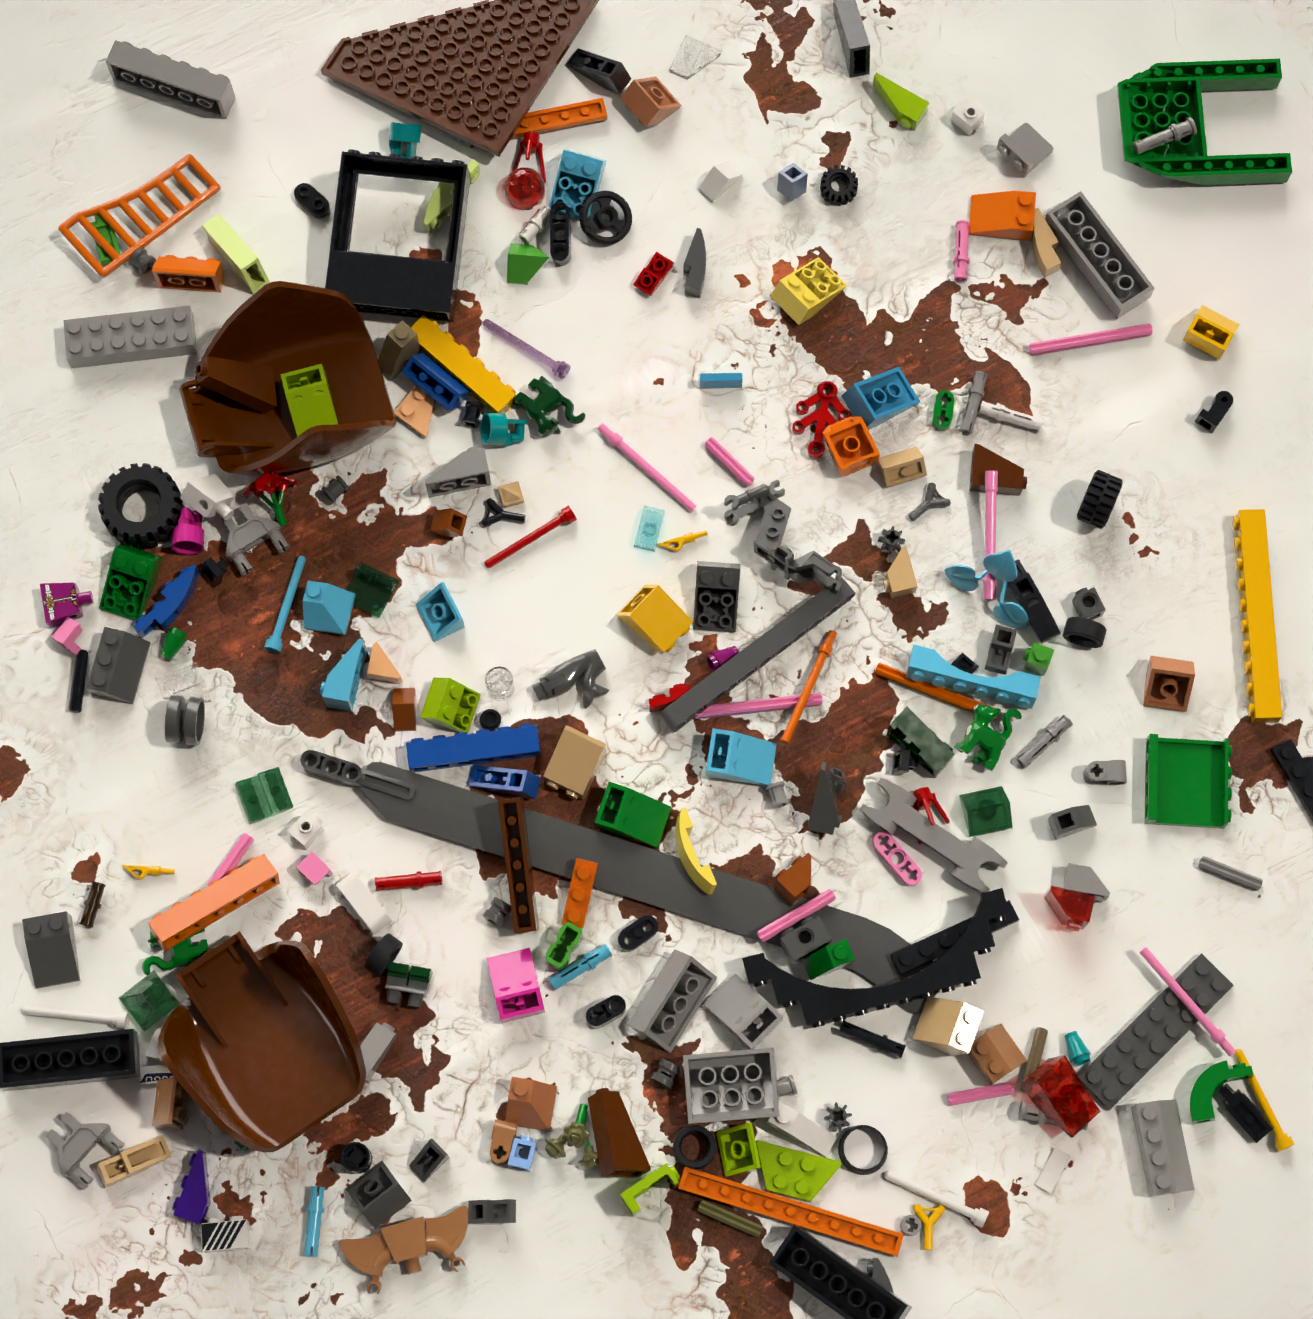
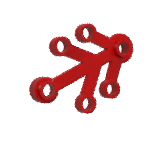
(821, 415)

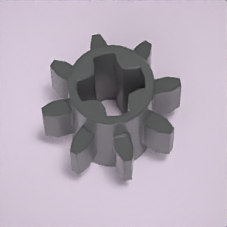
(886, 541)
(838, 779)
(844, 1116)

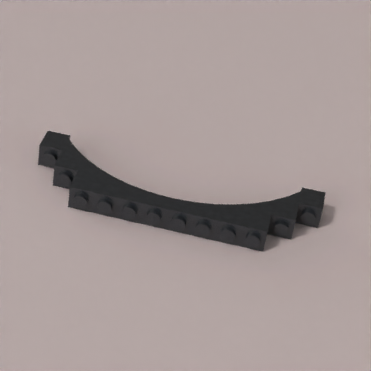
(952, 968)

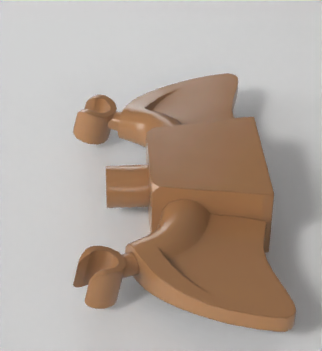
(407, 1243)

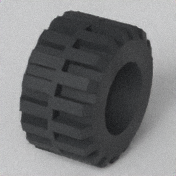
(1099, 499)

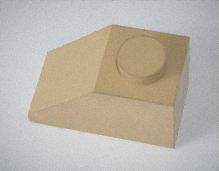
(900, 576)

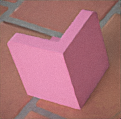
(67, 634)
(313, 869)

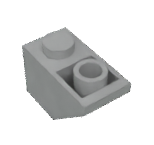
(1085, 881)

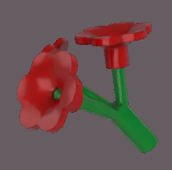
(267, 483)

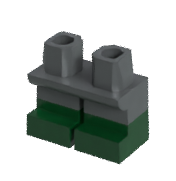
(398, 983)

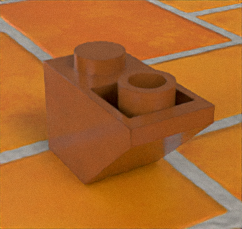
(795, 881)

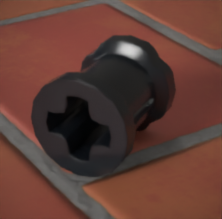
(472, 414)

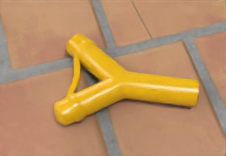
(928, 1223)

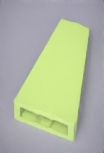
(236, 253)

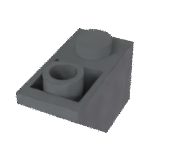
(1071, 821)

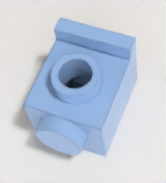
(516, 1160)

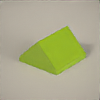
(738, 1150)

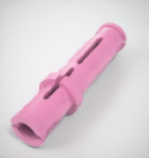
(961, 257)

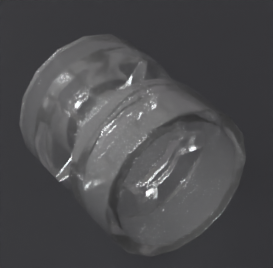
(499, 683)

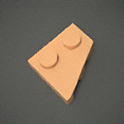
(416, 410)

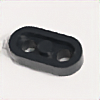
(311, 199)
(637, 933)

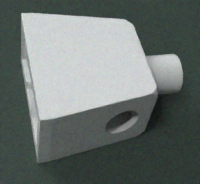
(209, 497)

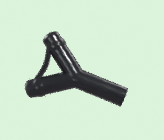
(500, 514)

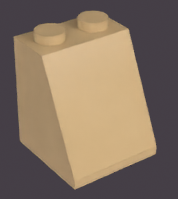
(574, 763)
(948, 1025)

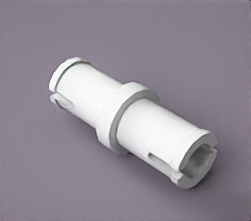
(535, 225)

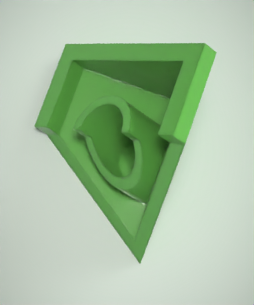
(523, 263)

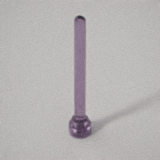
(559, 368)

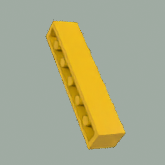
(457, 361)

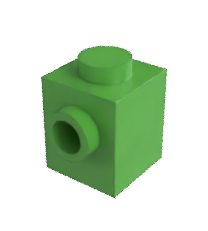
(1038, 658)

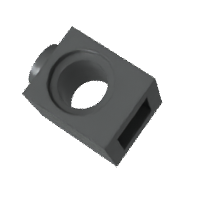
(1090, 613)

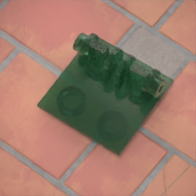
(372, 589)

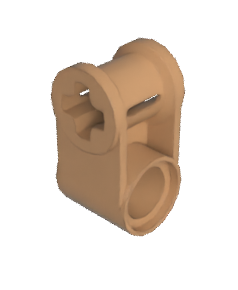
(502, 1138)

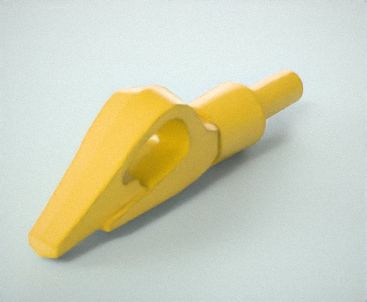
(687, 538)
(152, 870)

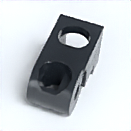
(1220, 406)

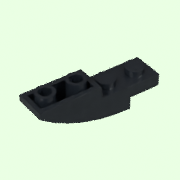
(1034, 605)

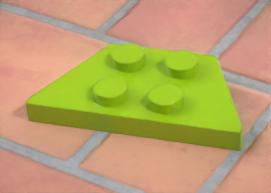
(793, 1171)

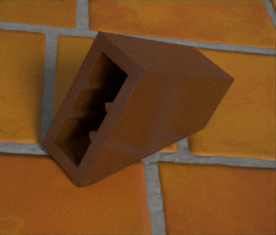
(1010, 476)

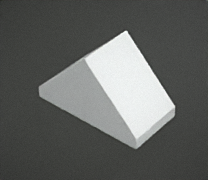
(719, 180)

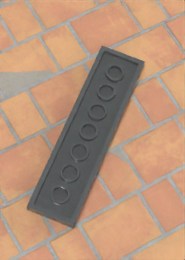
(1153, 1033)

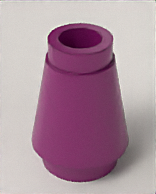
(720, 657)

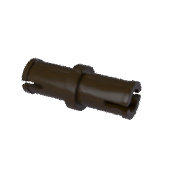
(92, 904)

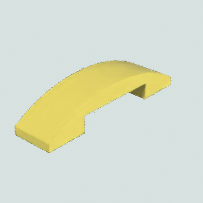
(700, 875)

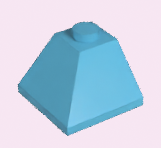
(327, 608)

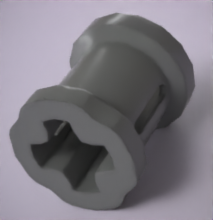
(335, 489)

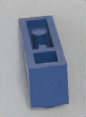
(505, 781)

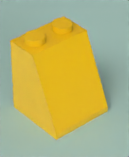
(655, 618)

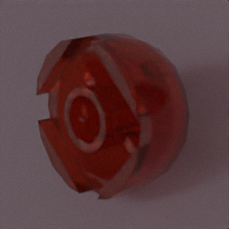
(524, 188)

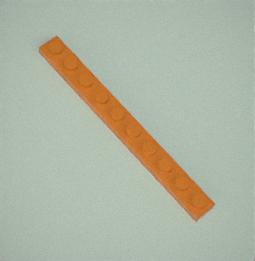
(791, 1211)

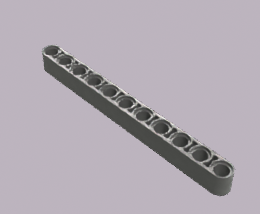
(755, 656)

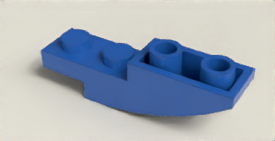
(176, 597)

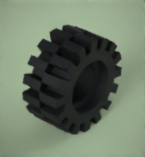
(839, 196)

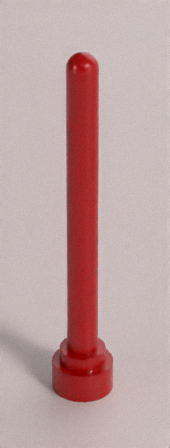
(565, 516)

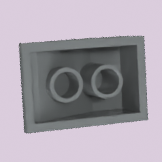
(51, 949)

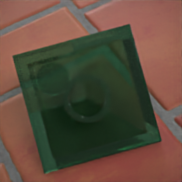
(149, 1000)

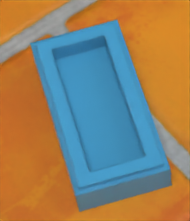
(720, 380)

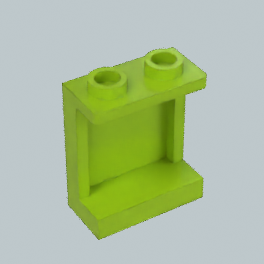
(647, 1183)

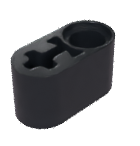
(598, 1009)

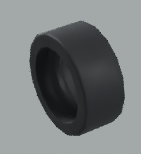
(1084, 632)
(383, 952)
(694, 1129)

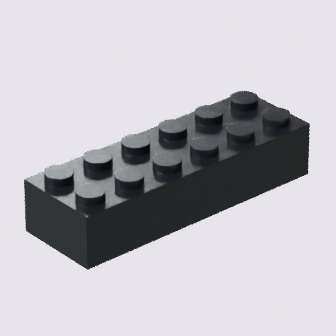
(69, 1060)
(835, 1279)

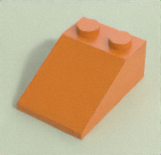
(1003, 215)

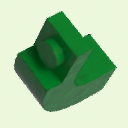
(1206, 1085)

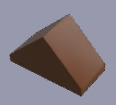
(404, 709)

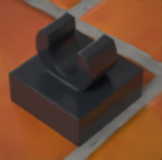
(214, 571)
(902, 762)

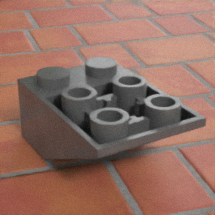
(716, 596)

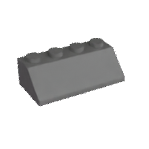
(672, 1000)
(1162, 1147)

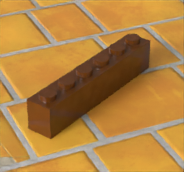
(518, 864)

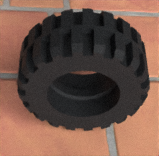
(126, 484)

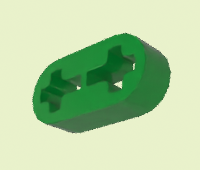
(948, 411)

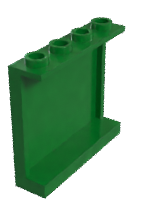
(1187, 782)

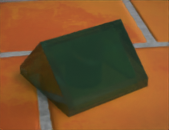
(986, 811)

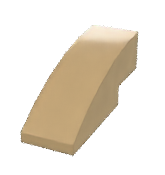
(1044, 245)
(133, 1161)

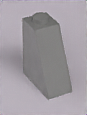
(376, 1047)

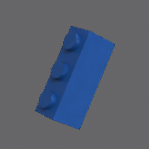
(435, 381)

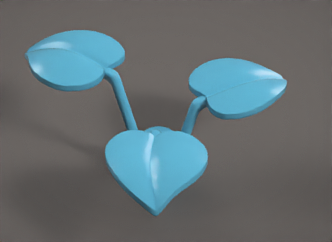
(1001, 567)

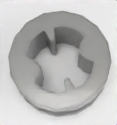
(904, 1229)

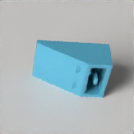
(576, 180)
(740, 758)

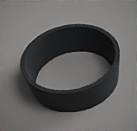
(850, 1167)

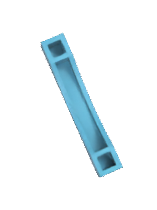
(930, 667)

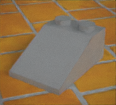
(462, 473)

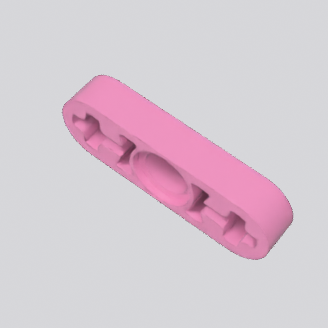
(898, 849)

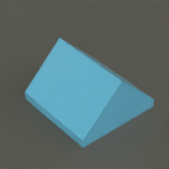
(440, 613)

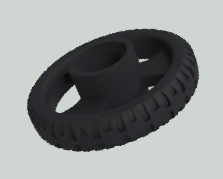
(621, 226)

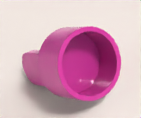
(188, 535)

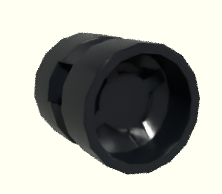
(356, 1158)

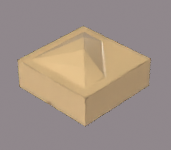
(511, 494)

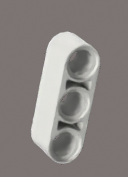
(363, 903)

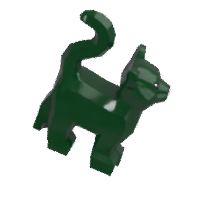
(544, 404)

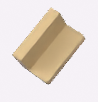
(902, 466)

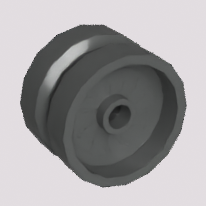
(184, 720)

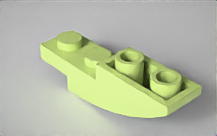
(441, 200)

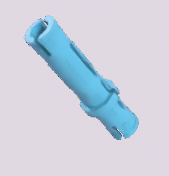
(587, 962)
(314, 1221)

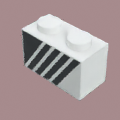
(225, 1235)

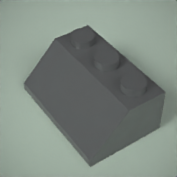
(118, 665)

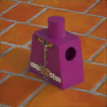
(63, 601)

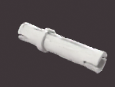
(1010, 416)

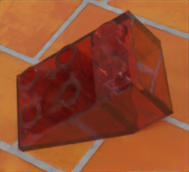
(1061, 1095)

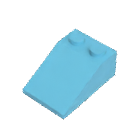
(344, 679)

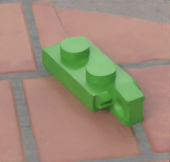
(109, 234)

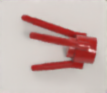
(530, 145)
(924, 801)

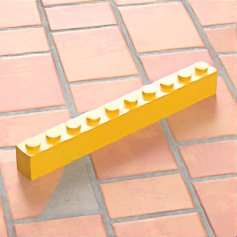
(1258, 616)

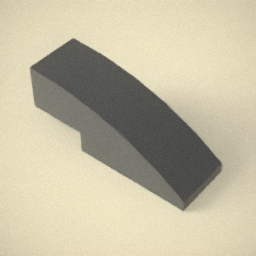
(695, 265)

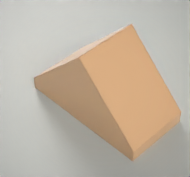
(381, 668)

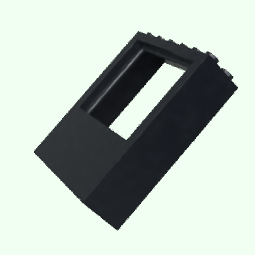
(392, 282)

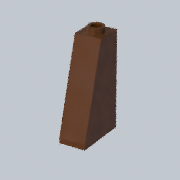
(240, 381)
(615, 1137)

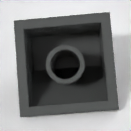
(378, 1195)

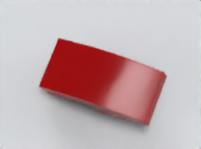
(653, 274)
(660, 701)

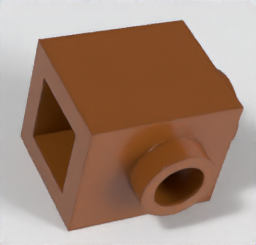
(448, 523)

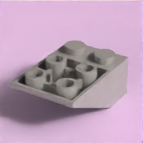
(743, 1012)

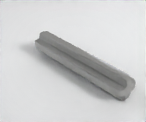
(1230, 873)

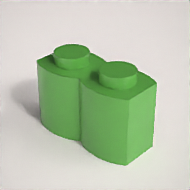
(567, 941)

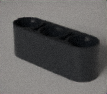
(557, 224)

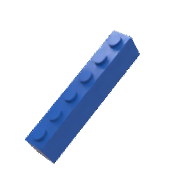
(473, 749)

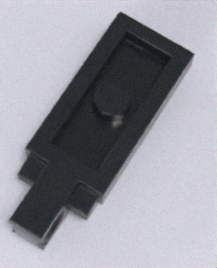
(1246, 1113)

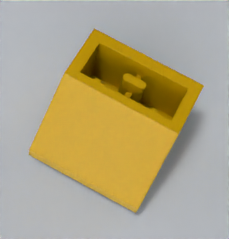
(1210, 332)

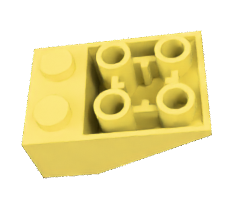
(807, 290)

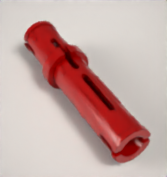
(408, 881)

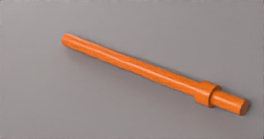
(824, 652)

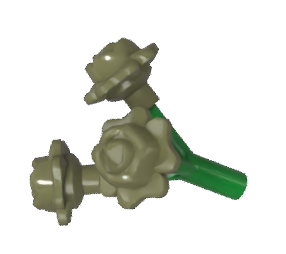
(574, 1135)

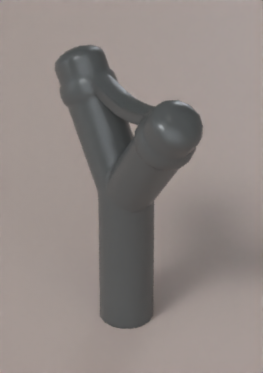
(929, 502)

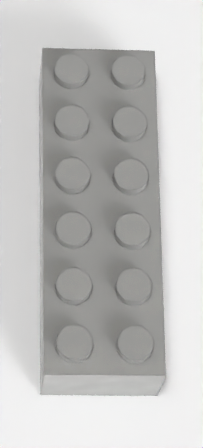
(171, 79)
(1099, 255)
(130, 337)

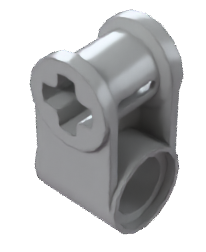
(1110, 772)

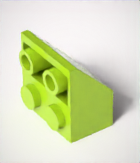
(450, 705)

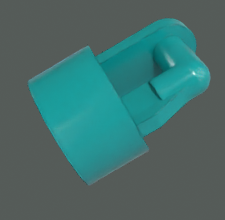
(407, 133)
(495, 429)

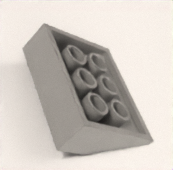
(731, 1085)

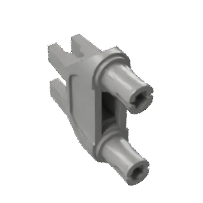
(249, 535)
(79, 1144)

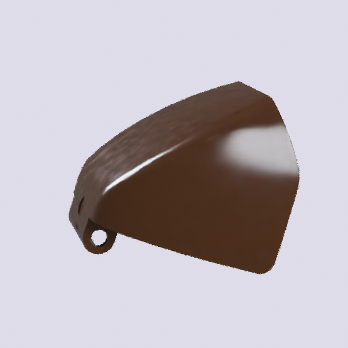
(291, 330)
(262, 1042)

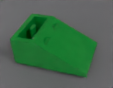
(130, 581)
(632, 815)

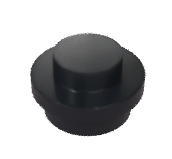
(490, 719)

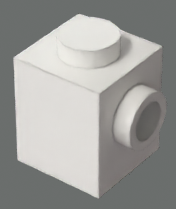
(968, 117)
(306, 830)

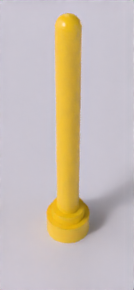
(1282, 1140)

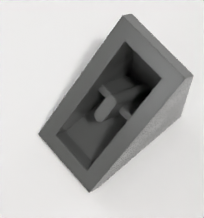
(429, 1160)

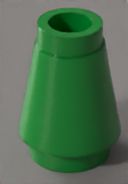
(173, 642)

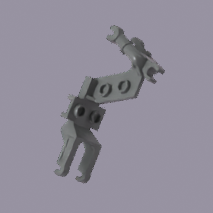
(770, 536)

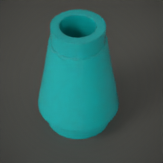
(1077, 1050)

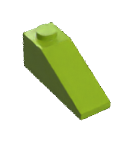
(903, 104)

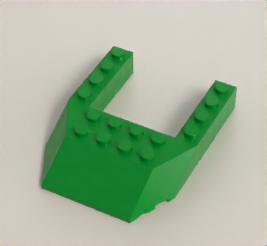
(1172, 93)

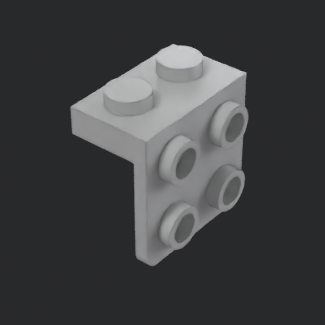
(1024, 148)

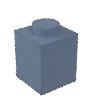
(792, 182)

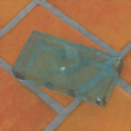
(649, 528)

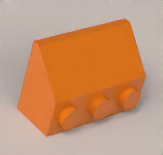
(188, 273)

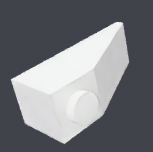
(802, 1130)

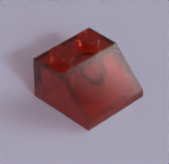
(1070, 907)

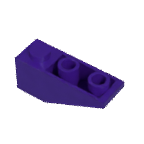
(195, 1197)

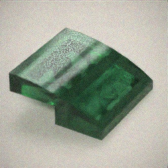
(264, 795)

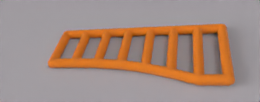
(122, 202)

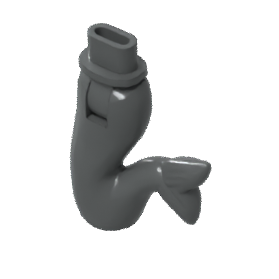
(566, 674)

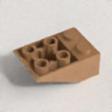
(170, 1105)

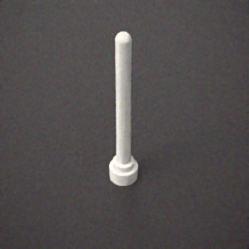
(119, 1019)
(977, 1216)

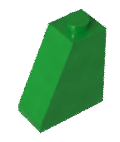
(828, 959)

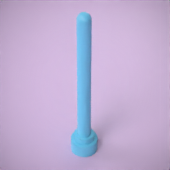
(274, 643)

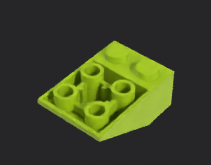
(309, 398)

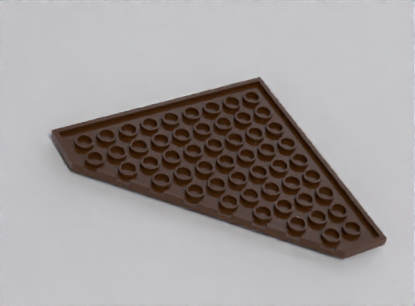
(464, 68)

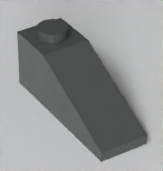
(825, 806)

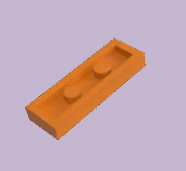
(580, 892)

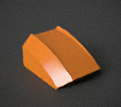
(851, 445)

